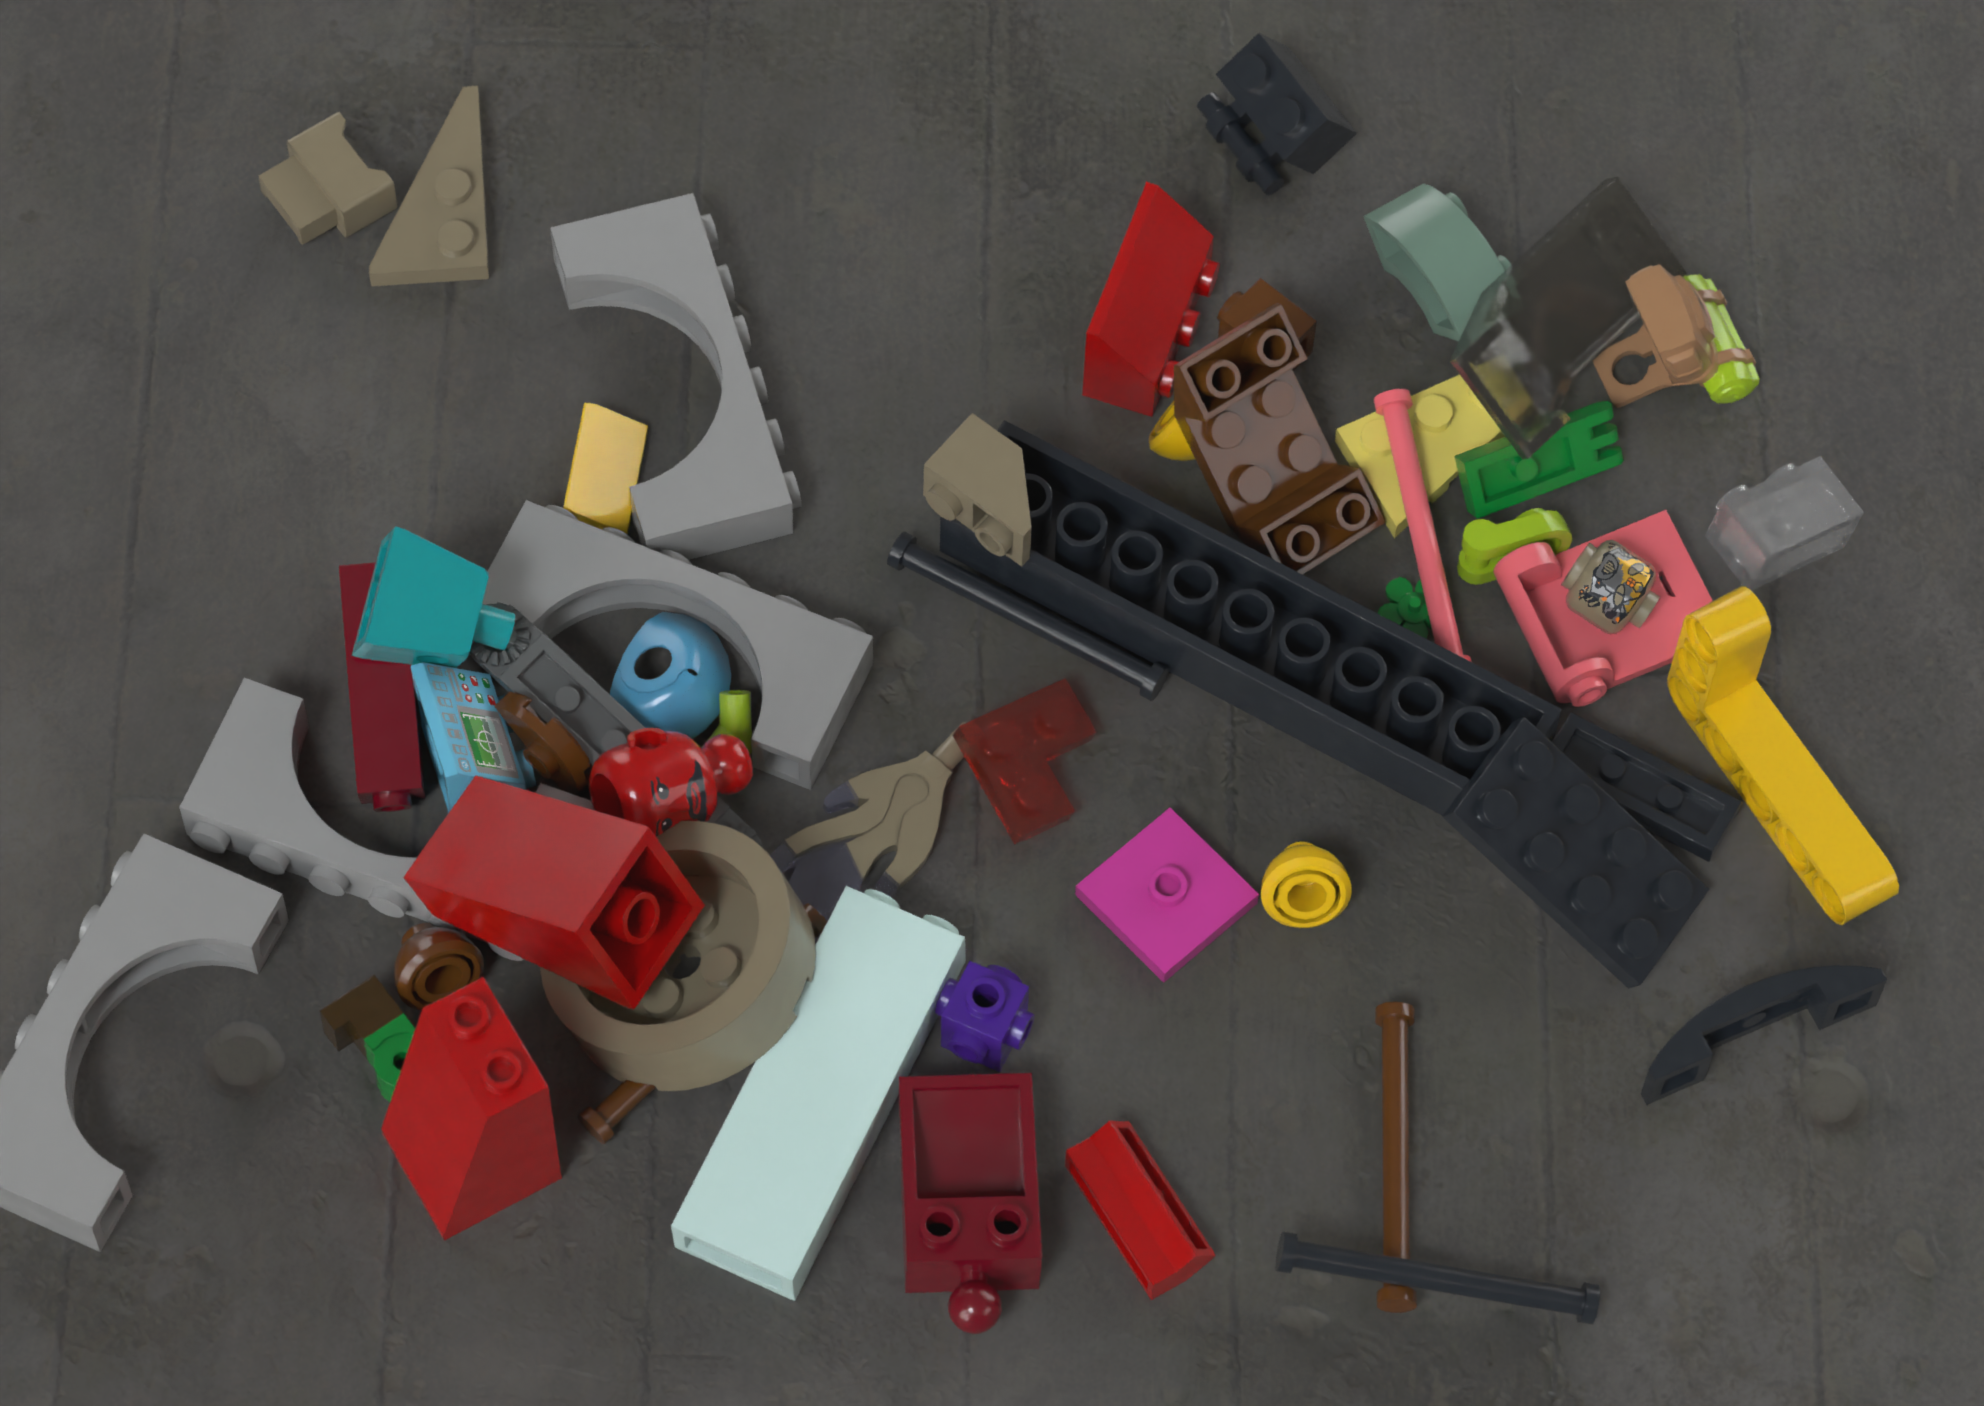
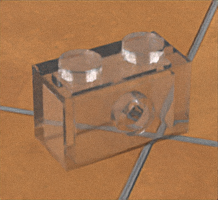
(1783, 522)

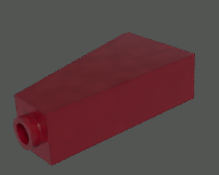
(382, 711)

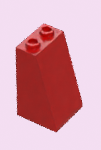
(558, 887)
(471, 1113)

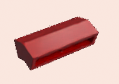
(1138, 1207)

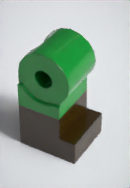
(375, 1026)

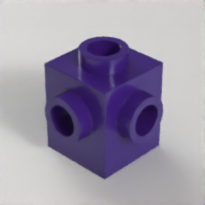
(984, 1015)

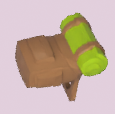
(1687, 335)

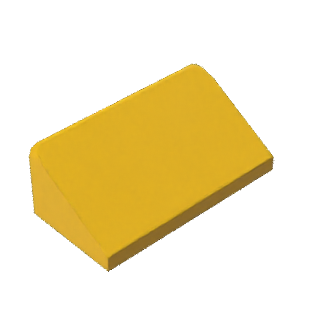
(604, 467)

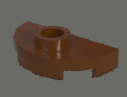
(549, 746)

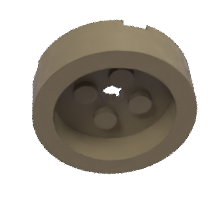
(741, 997)

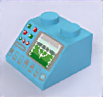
(466, 730)

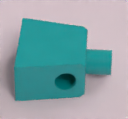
(427, 606)

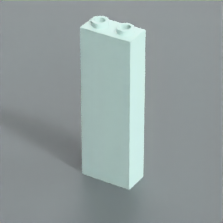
(820, 1094)

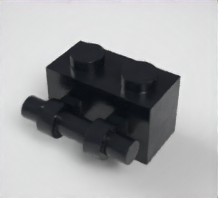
(1284, 105)

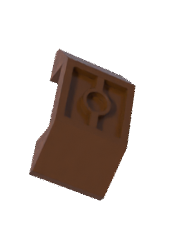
(1266, 447)

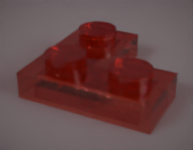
(1011, 754)

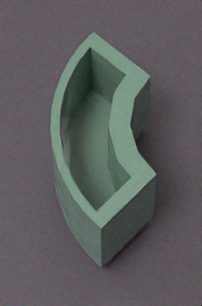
(1435, 255)

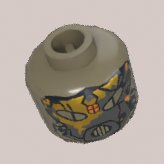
(1611, 587)

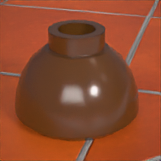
(434, 964)

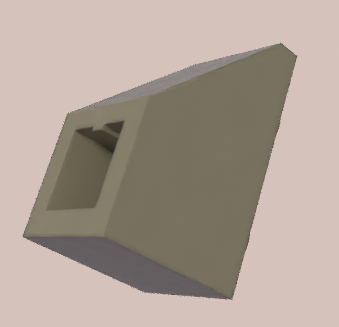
(982, 485)

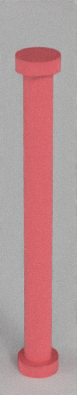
(1394, 407)

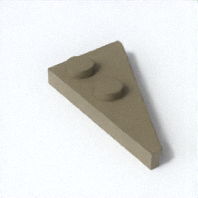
(443, 216)

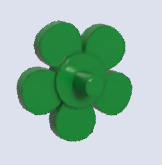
(1406, 606)

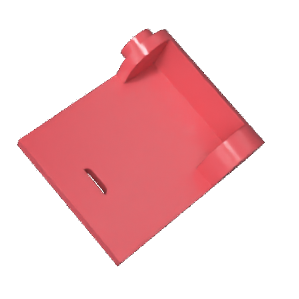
(1572, 652)

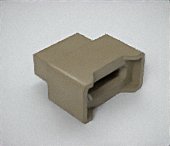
(327, 184)

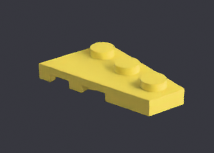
(1444, 424)

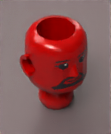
(668, 777)

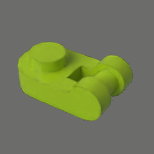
(1488, 543)

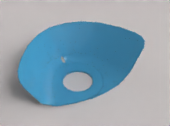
(676, 698)

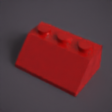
(1148, 305)

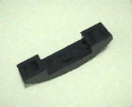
(1826, 992)

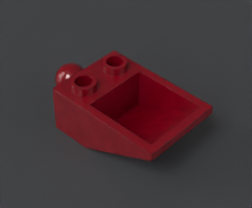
(969, 1191)

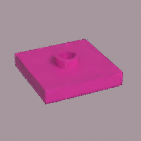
(1166, 894)

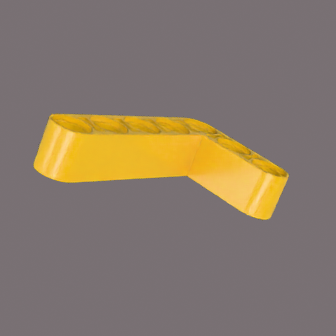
(1766, 760)

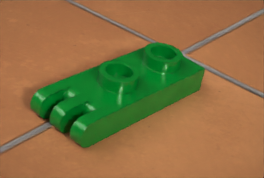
(1499, 478)

